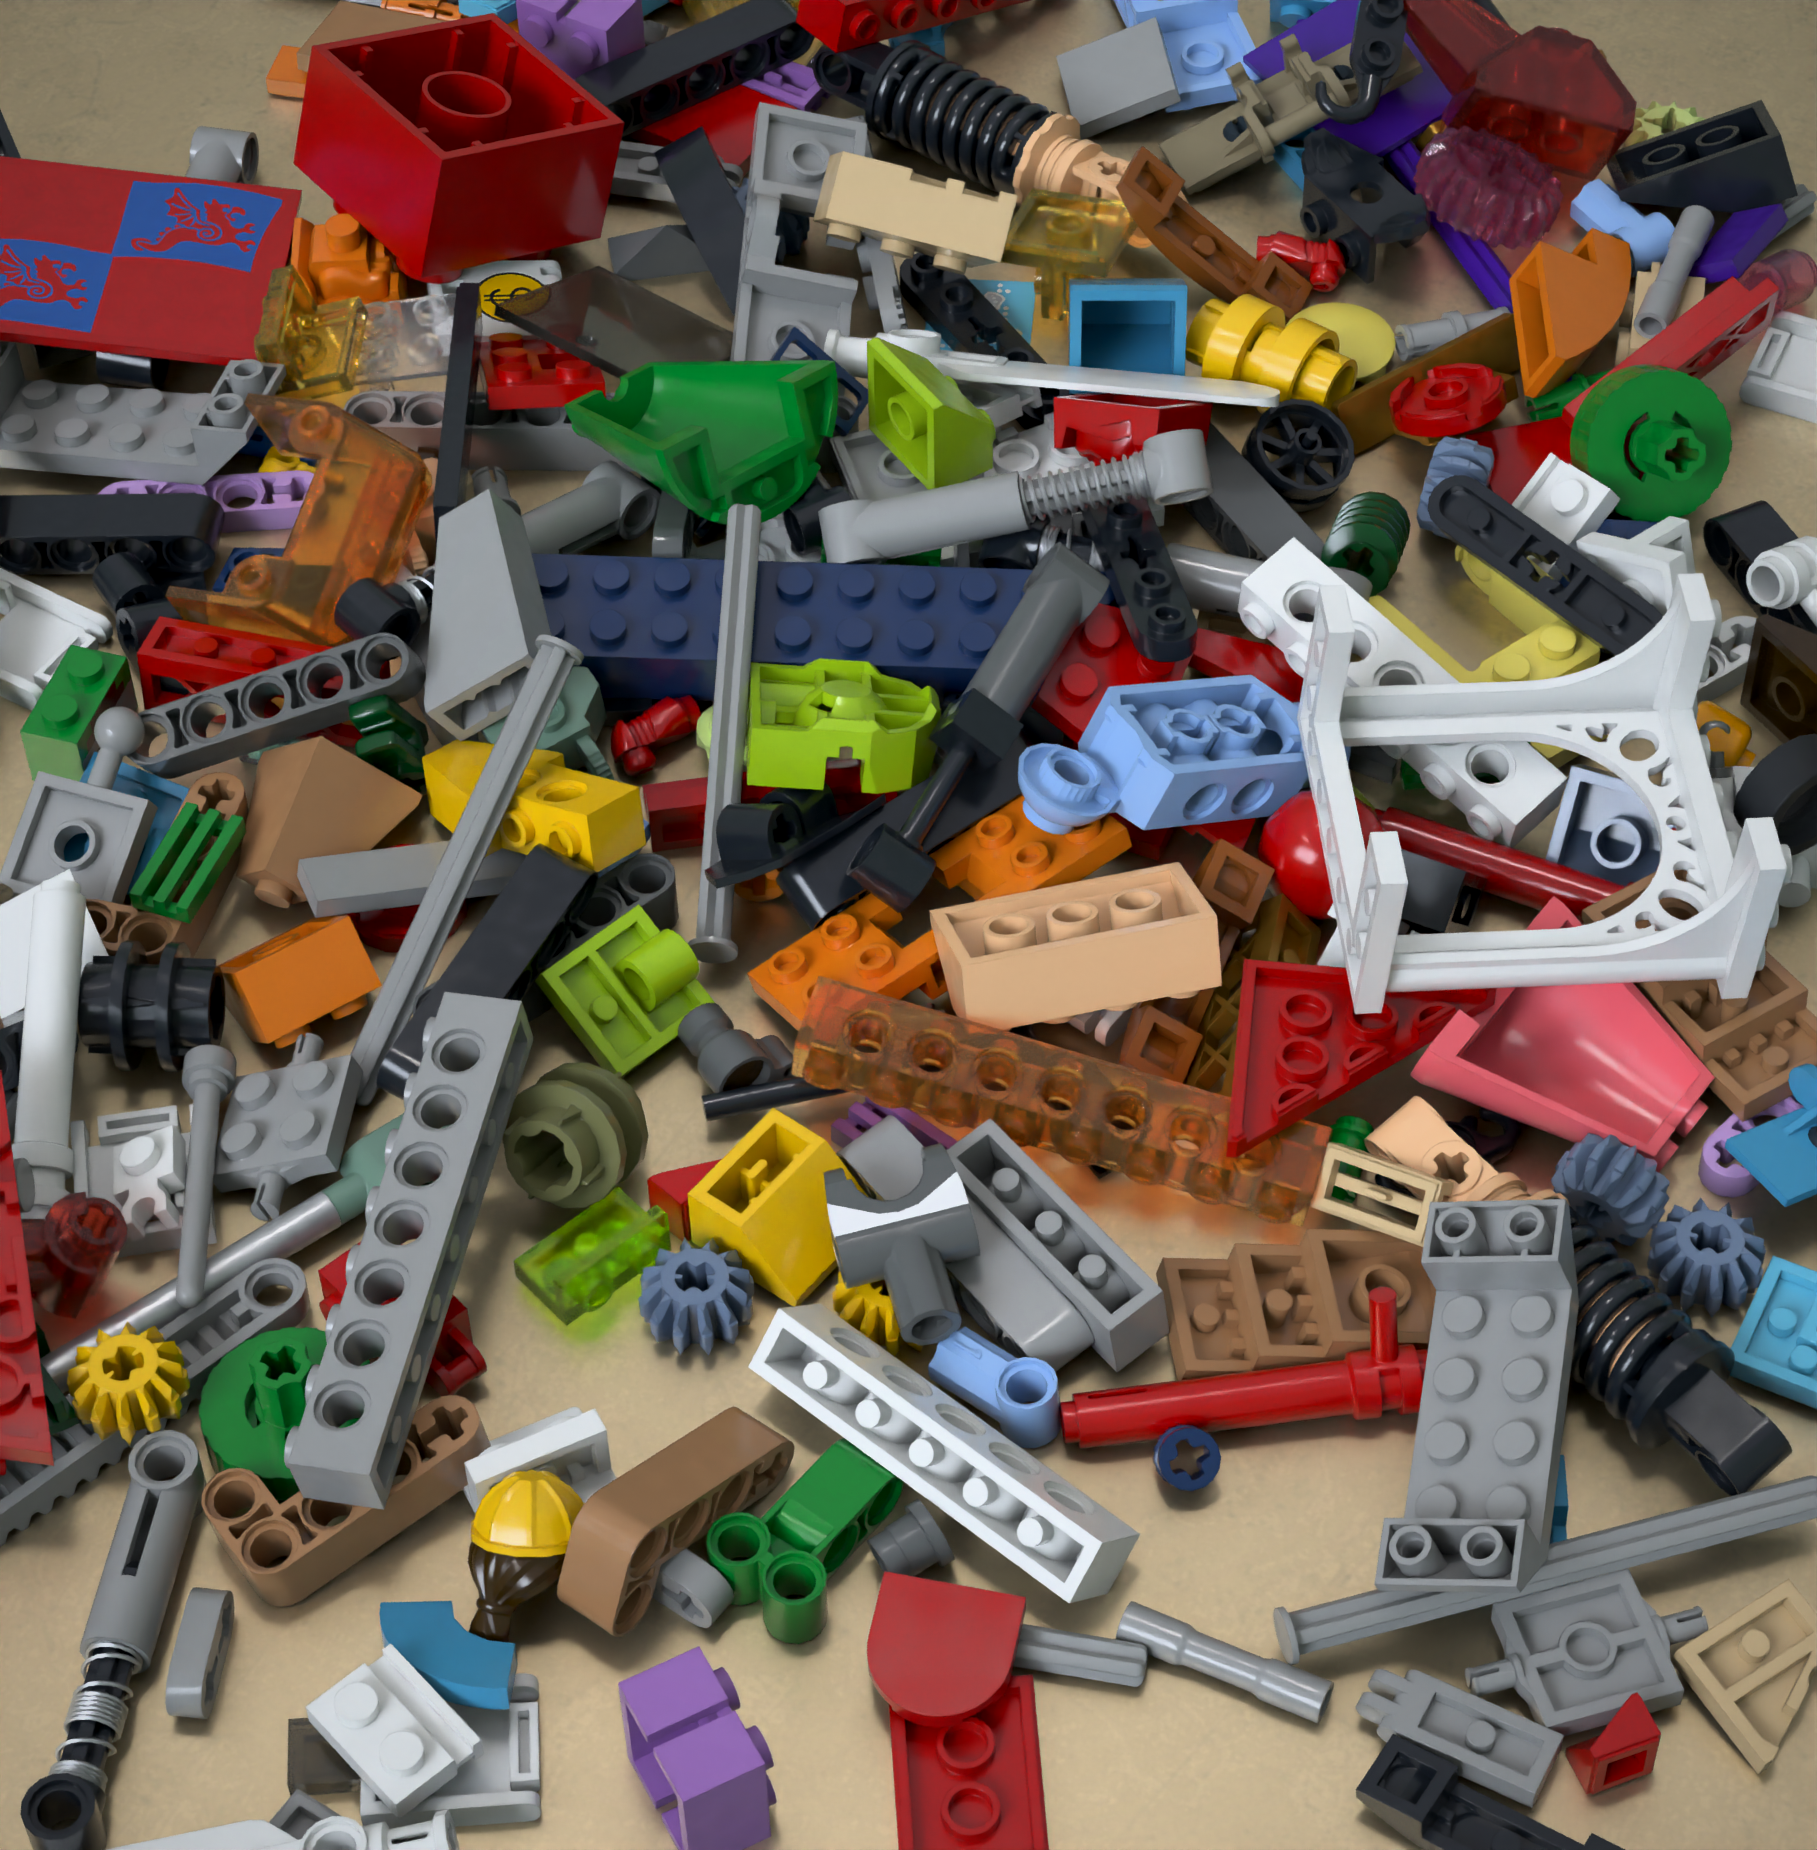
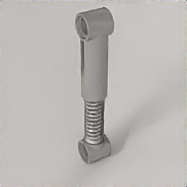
(869, 531)

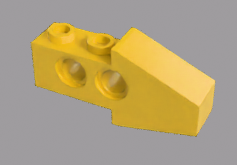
(553, 805)

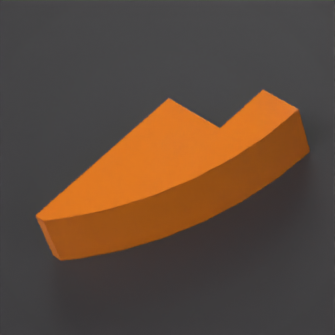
(1567, 306)

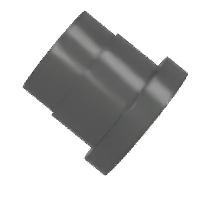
(911, 1543)

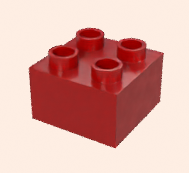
(457, 145)

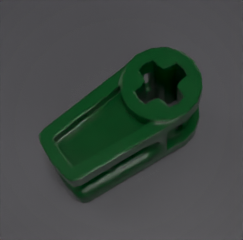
(391, 739)

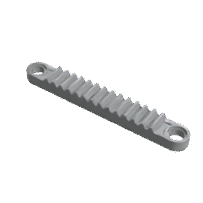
(204, 1337)

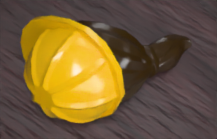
(518, 1545)

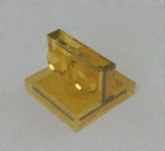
(1065, 240)
(313, 341)

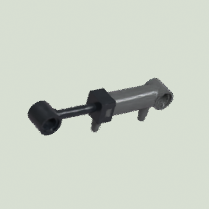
(985, 718)

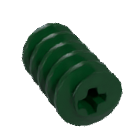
(1368, 538)

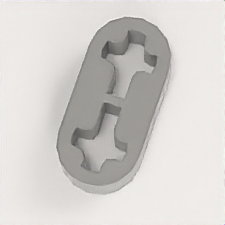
(693, 1589)
(199, 1653)

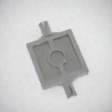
(286, 1125)
(1585, 1652)

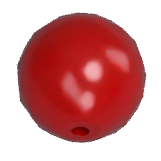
(1295, 851)

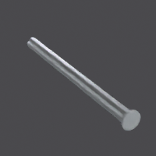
(728, 724)
(463, 857)
(1566, 1563)

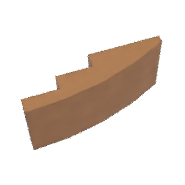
(1741, 1041)
(1290, 1301)

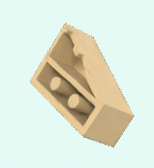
(913, 213)

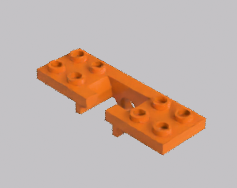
(988, 861)

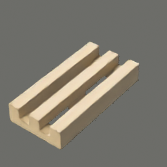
(1330, 1176)

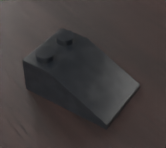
(1716, 163)

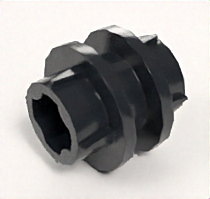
(152, 1006)

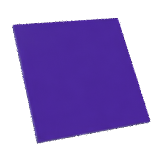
(1400, 112)

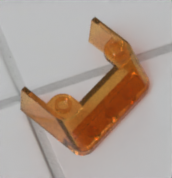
(347, 529)

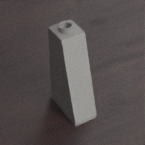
(481, 616)

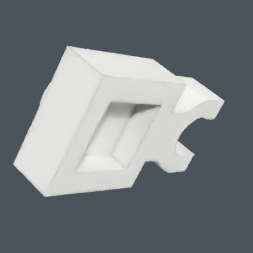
(146, 1176)

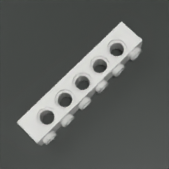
(1499, 811)
(944, 1452)

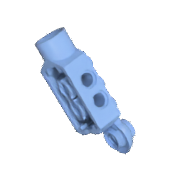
(1171, 757)

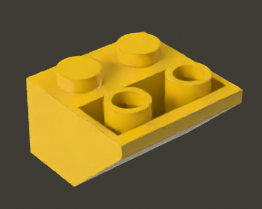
(772, 1206)

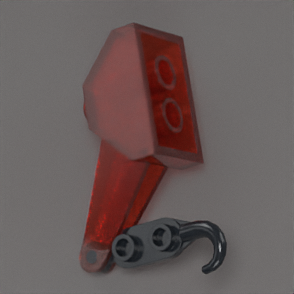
(1529, 88)

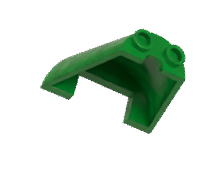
(718, 429)

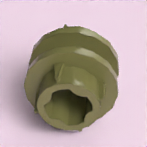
(575, 1135)

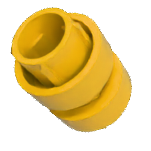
(1253, 346)

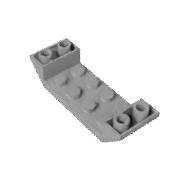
(125, 429)
(1488, 1399)

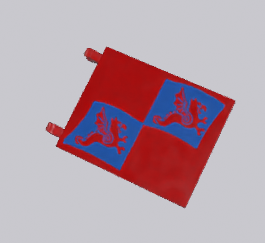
(138, 260)

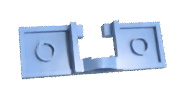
(1200, 43)

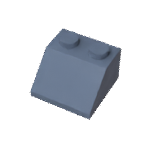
(1604, 828)

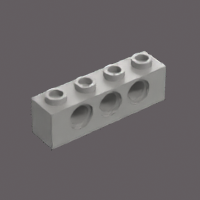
(1071, 1250)

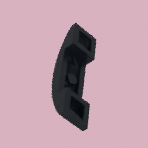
(706, 206)
(1430, 1807)

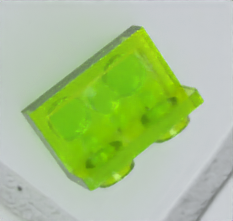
(593, 1255)

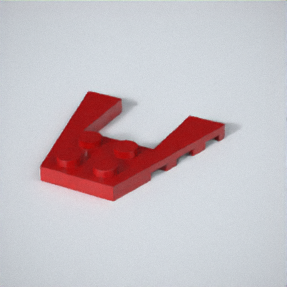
(1104, 656)

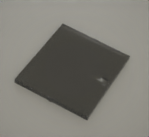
(615, 323)

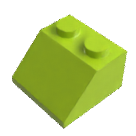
(925, 417)

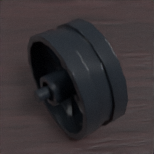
(1301, 452)

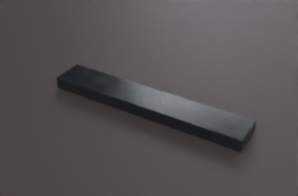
(459, 402)

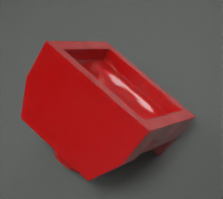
(1118, 424)

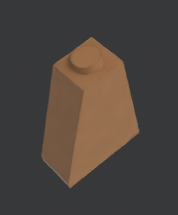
(314, 804)

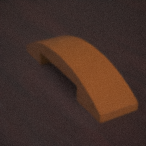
(1198, 246)
(1164, 1030)

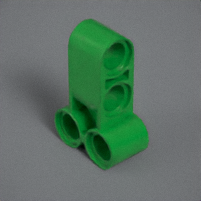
(804, 1539)

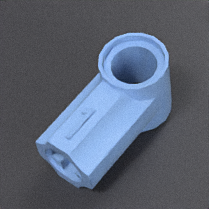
(1601, 208)
(999, 1386)

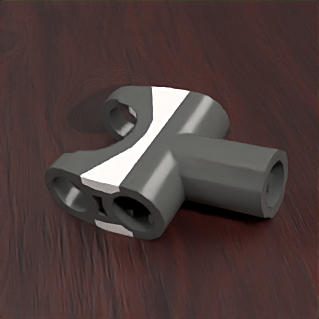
(907, 1244)

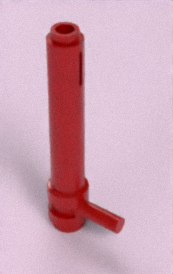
(1508, 870)
(1358, 1385)

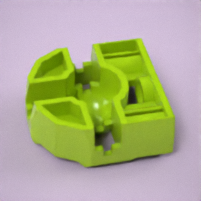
(871, 712)

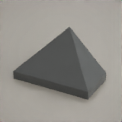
(655, 253)

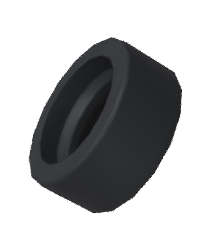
(1784, 789)

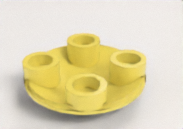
(1361, 335)

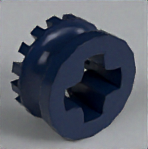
(1207, 1463)

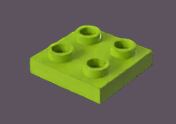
(626, 990)

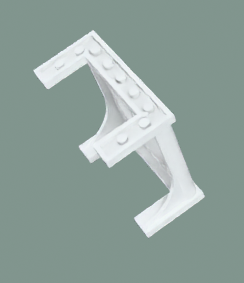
(1631, 696)

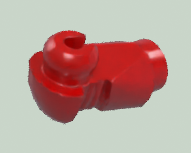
(1308, 258)
(655, 728)

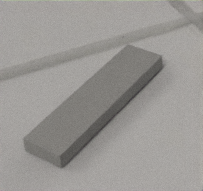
(390, 877)

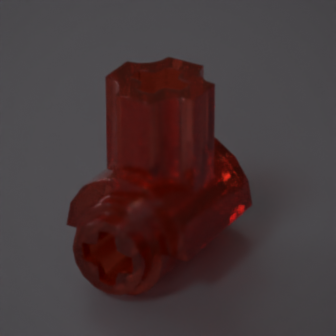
(73, 1252)

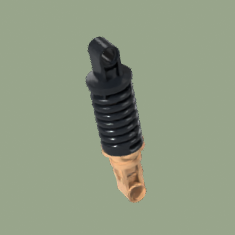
(970, 123)
(1627, 1336)

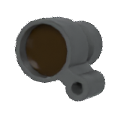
(729, 1055)

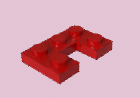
(533, 374)

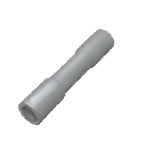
(1683, 250)
(1265, 1678)

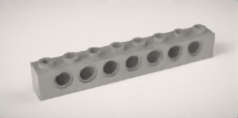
(361, 1460)

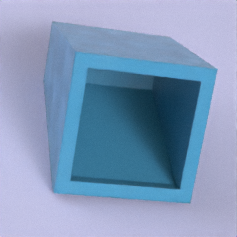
(1128, 324)

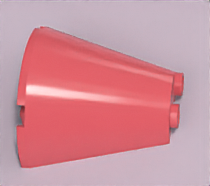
(1573, 1061)

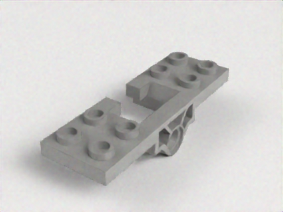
(787, 176)

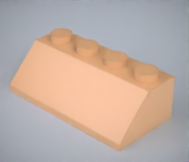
(1078, 948)

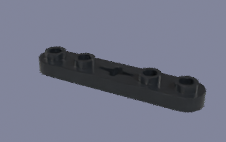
(958, 310)
(1503, 540)
(1148, 598)

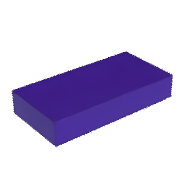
(1739, 243)

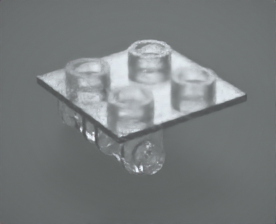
(405, 341)

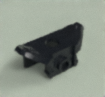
(1388, 209)

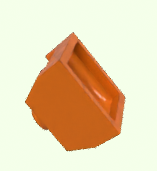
(345, 262)

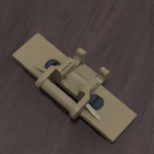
(1268, 113)

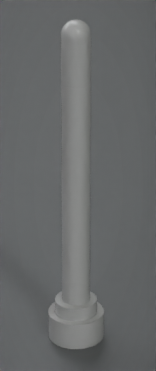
(208, 1079)

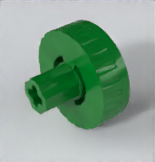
(1679, 417)
(263, 1384)

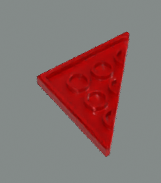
(1308, 1046)

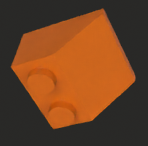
(299, 979)

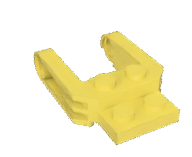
(1544, 653)

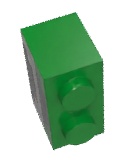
(62, 723)

